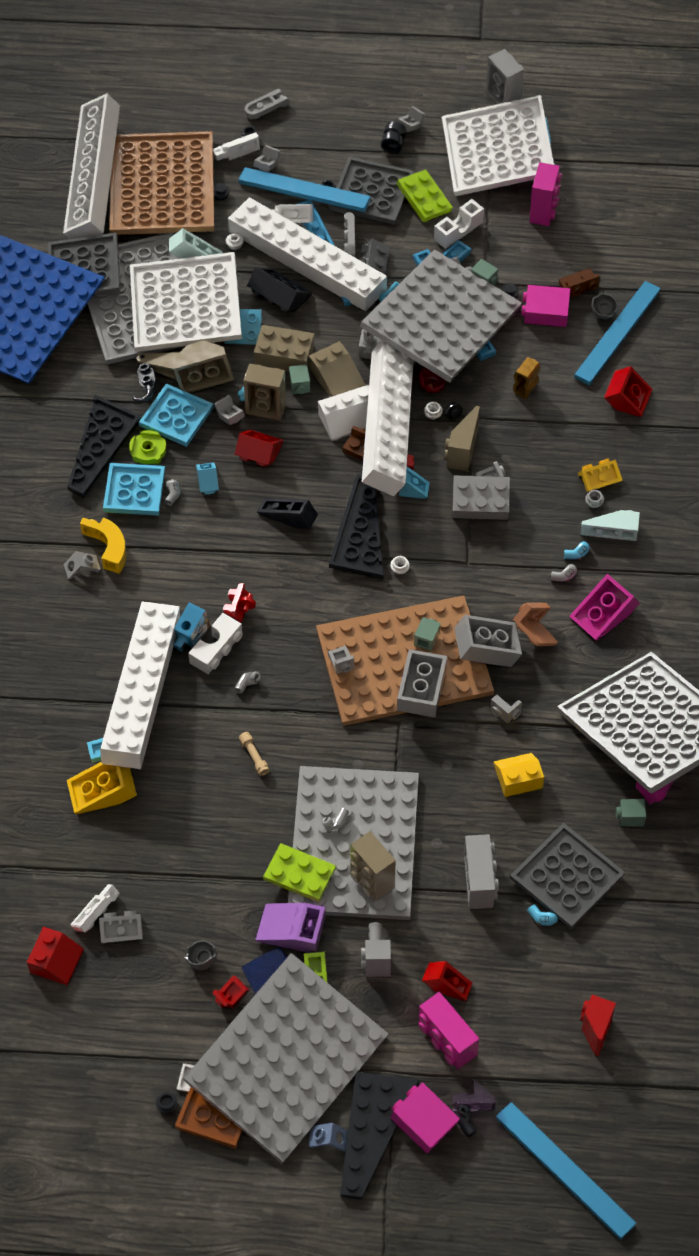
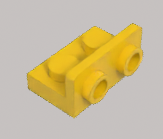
(600, 475)

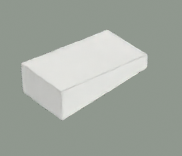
(183, 1086)

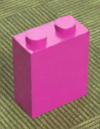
(546, 305)
(424, 1117)

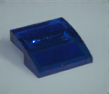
(263, 967)

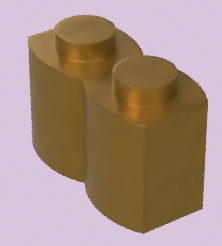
(526, 378)

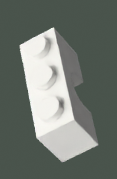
(450, 231)
(208, 656)

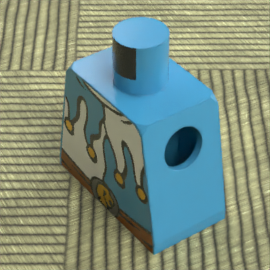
(191, 626)

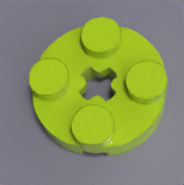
(150, 456)

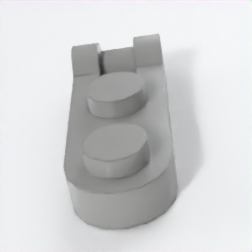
(266, 104)
(349, 233)

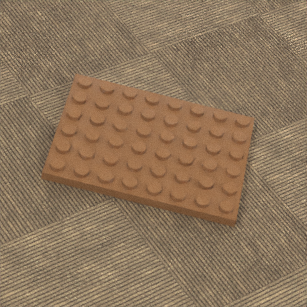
(162, 183)
(380, 655)

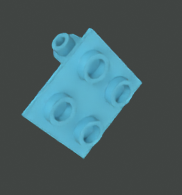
(250, 327)

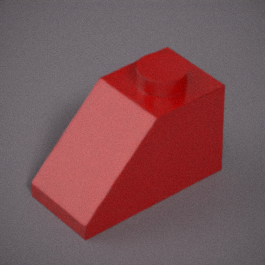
(447, 980)

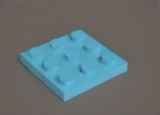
(176, 415)
(134, 489)

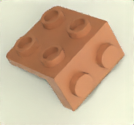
(529, 620)

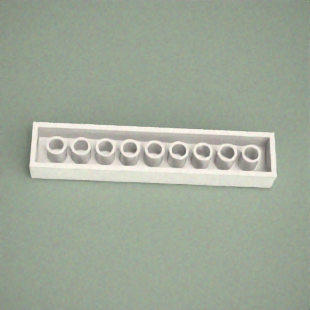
(92, 168)
(308, 254)
(387, 419)
(140, 686)

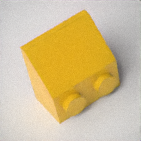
(519, 774)

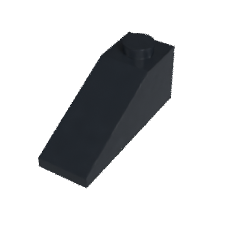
(292, 512)

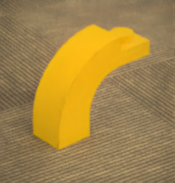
(106, 531)

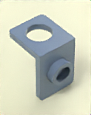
(326, 1135)

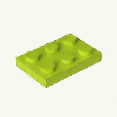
(424, 195)
(299, 872)

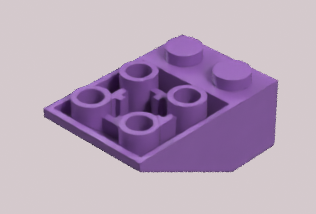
(292, 926)

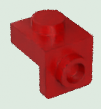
(231, 993)

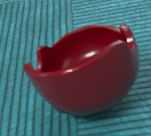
(430, 381)

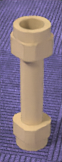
(260, 766)

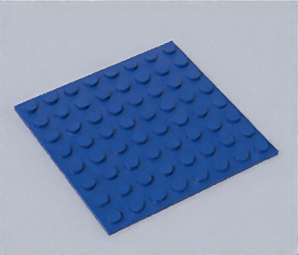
(37, 305)

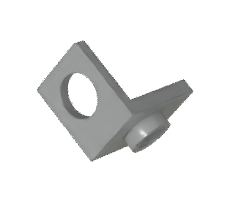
(81, 561)

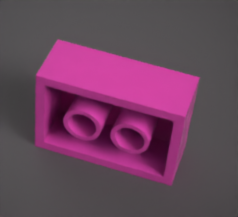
(545, 194)
(448, 1031)

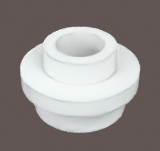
(234, 241)
(433, 406)
(400, 560)

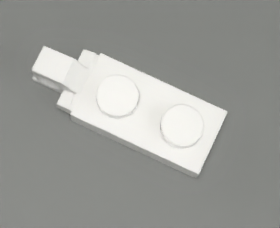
(237, 147)
(296, 213)
(94, 909)

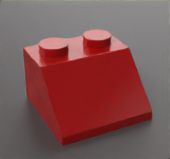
(628, 392)
(258, 447)
(54, 956)
(596, 1020)

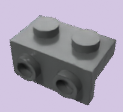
(375, 255)

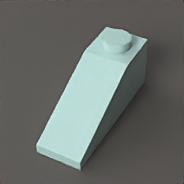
(187, 245)
(614, 525)

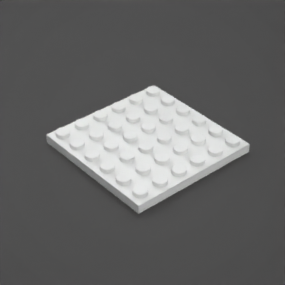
(496, 145)
(185, 301)

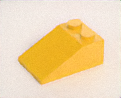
(100, 787)

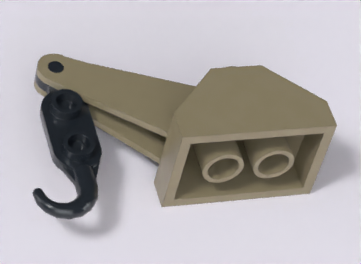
(194, 368)

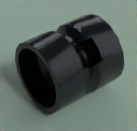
(393, 137)

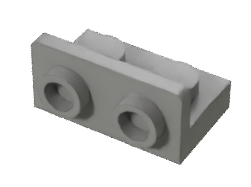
(120, 928)

